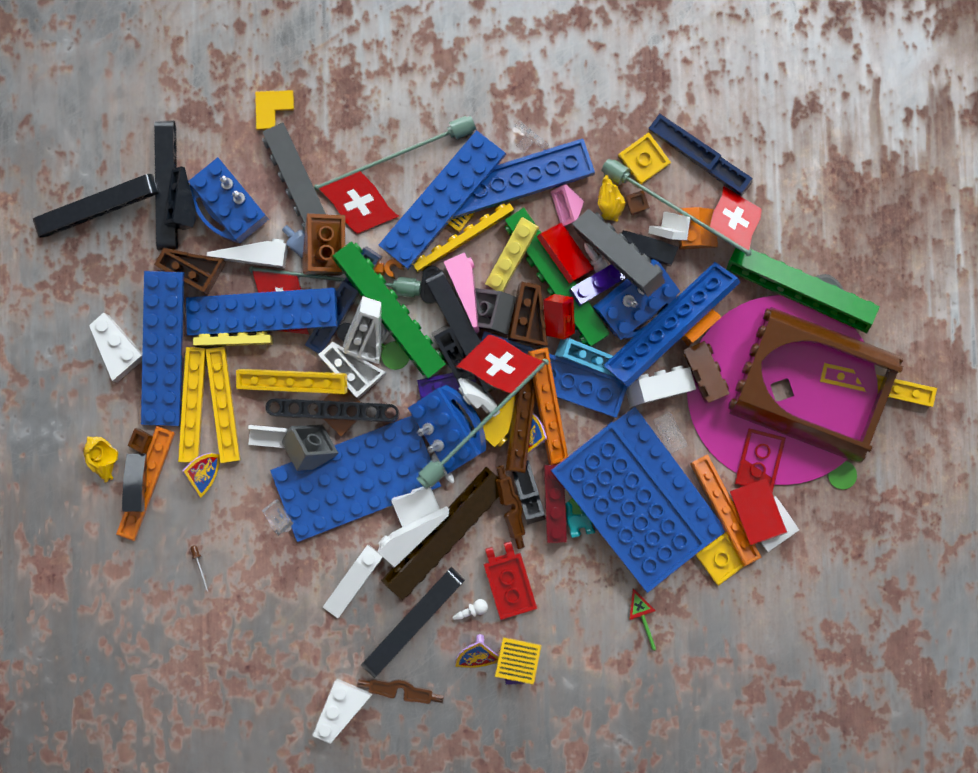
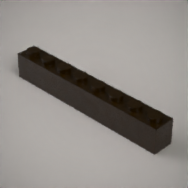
(426, 555)

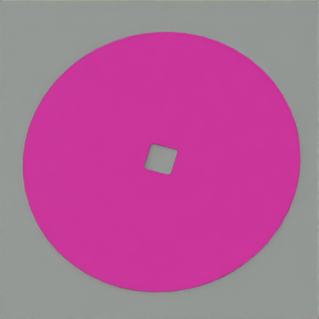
(802, 364)

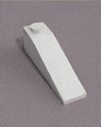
(261, 253)
(404, 540)
(353, 581)

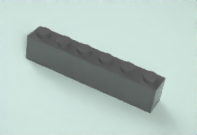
(292, 172)
(618, 252)

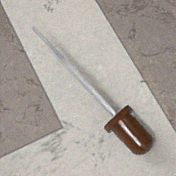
(195, 553)

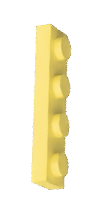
(512, 255)
(224, 339)

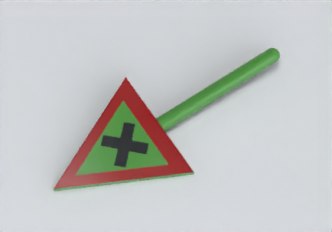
(638, 608)

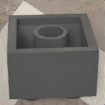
(494, 310)
(308, 446)

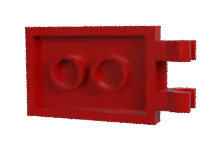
(509, 582)

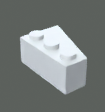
(364, 333)
(115, 347)
(360, 373)
(660, 386)
(339, 709)

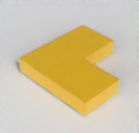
(268, 103)

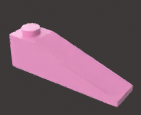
(462, 277)

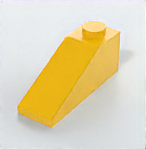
(498, 426)

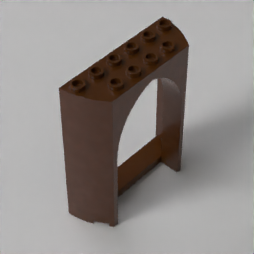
(757, 405)

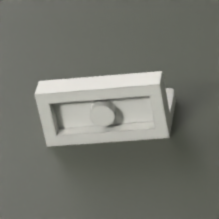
(673, 227)
(266, 436)

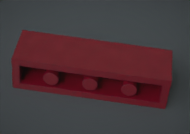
(554, 507)

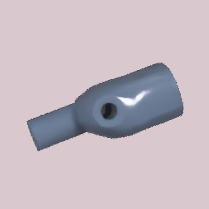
(295, 240)

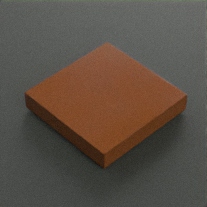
(341, 426)

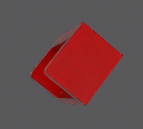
(559, 316)

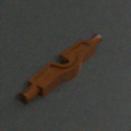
(508, 497)
(411, 693)

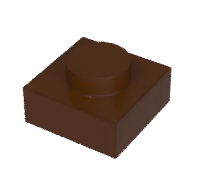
(637, 202)
(140, 440)

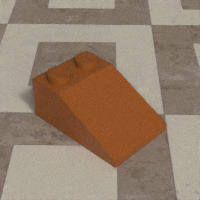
(322, 239)

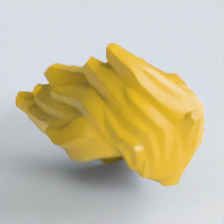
(610, 200)
(100, 457)

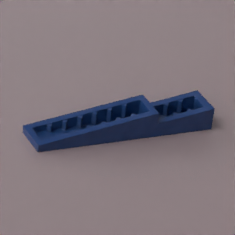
(701, 155)
(346, 297)

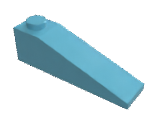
(583, 355)

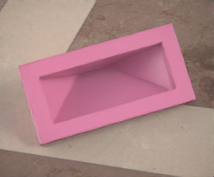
(567, 204)

